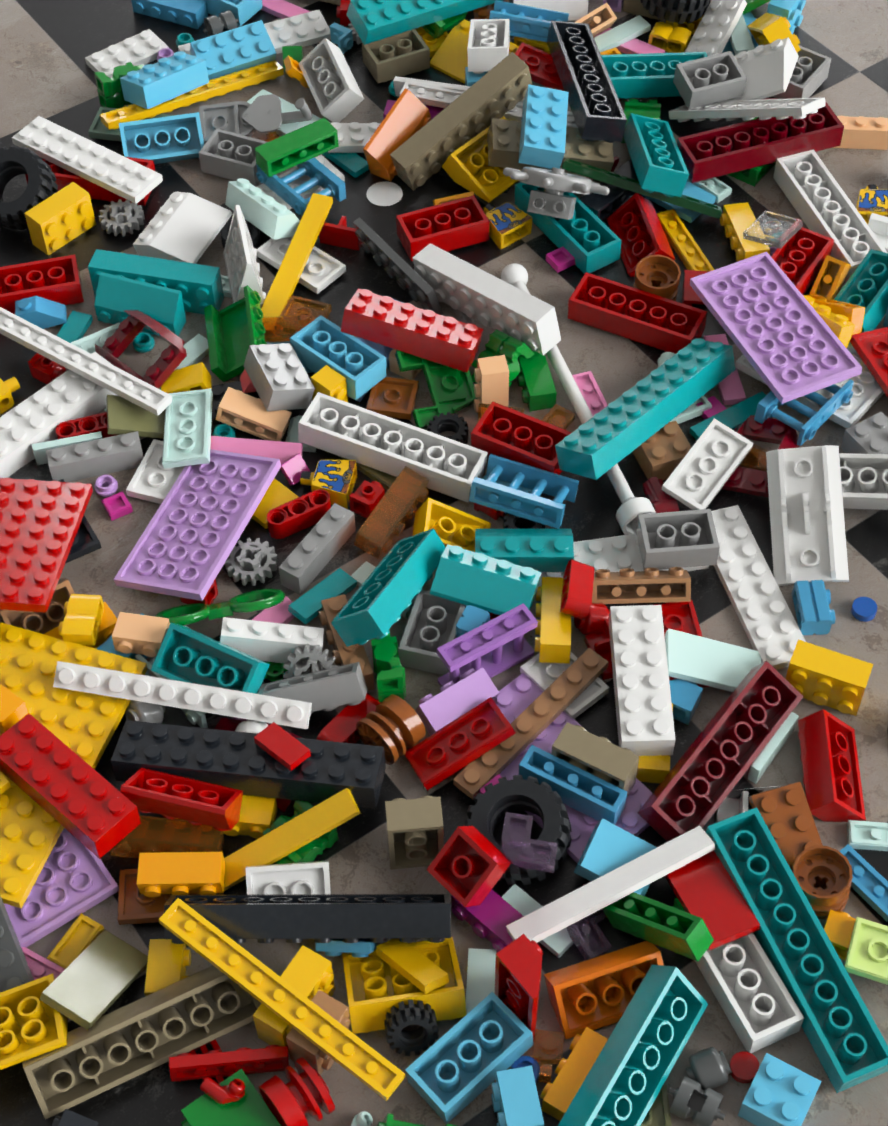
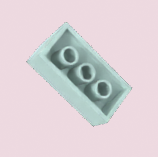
(261, 209)

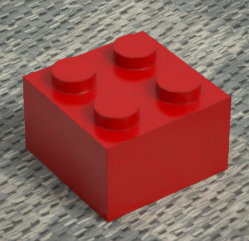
(468, 866)

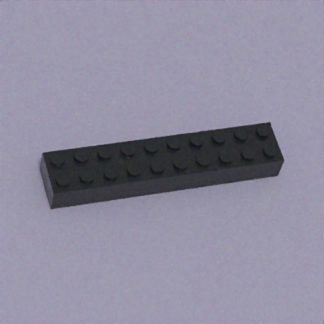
(587, 81)
(240, 764)
(323, 916)

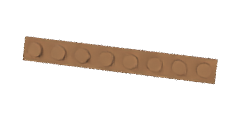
(532, 722)

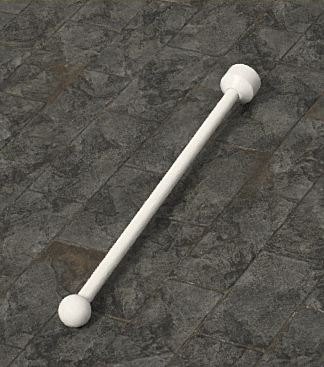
(631, 506)

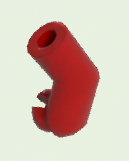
(223, 1094)

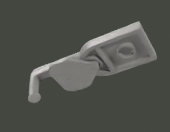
(261, 116)

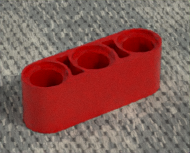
(84, 426)
(298, 514)
(577, 589)
(343, 726)

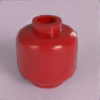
(595, 620)

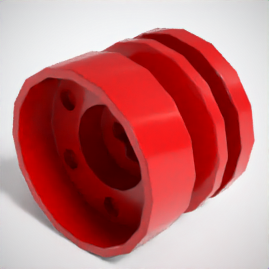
(297, 1097)

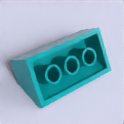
(868, 288)
(122, 293)
(534, 548)
(484, 581)

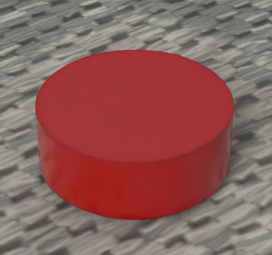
(743, 1067)

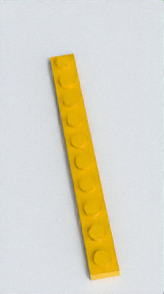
(215, 87)
(283, 999)

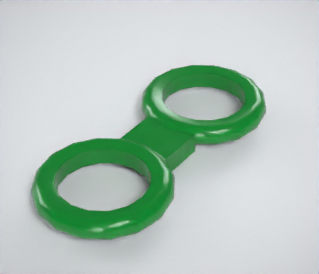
(239, 604)

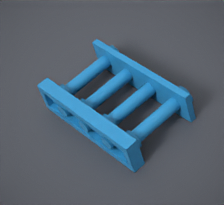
(527, 20)
(319, 175)
(769, 408)
(520, 503)

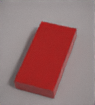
(282, 746)

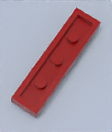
(219, 1063)

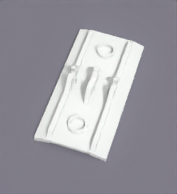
(807, 515)

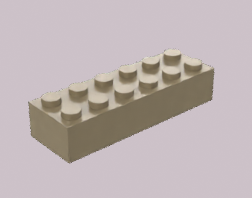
(504, 147)

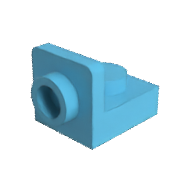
(341, 36)

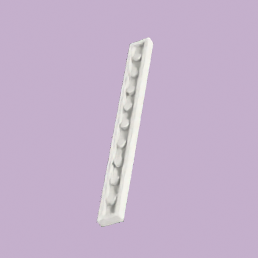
(443, 97)
(83, 363)
(182, 695)

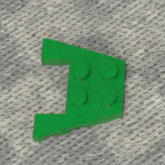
(448, 387)

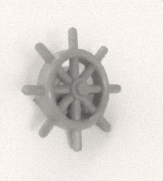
(556, 182)

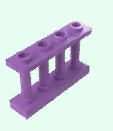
(493, 646)

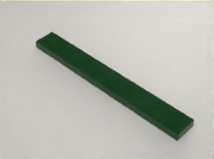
(634, 185)

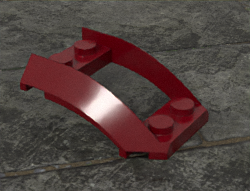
(126, 333)
(770, 431)

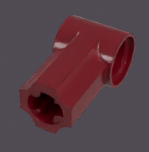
(660, 500)

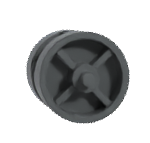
(216, 25)
(696, 1103)

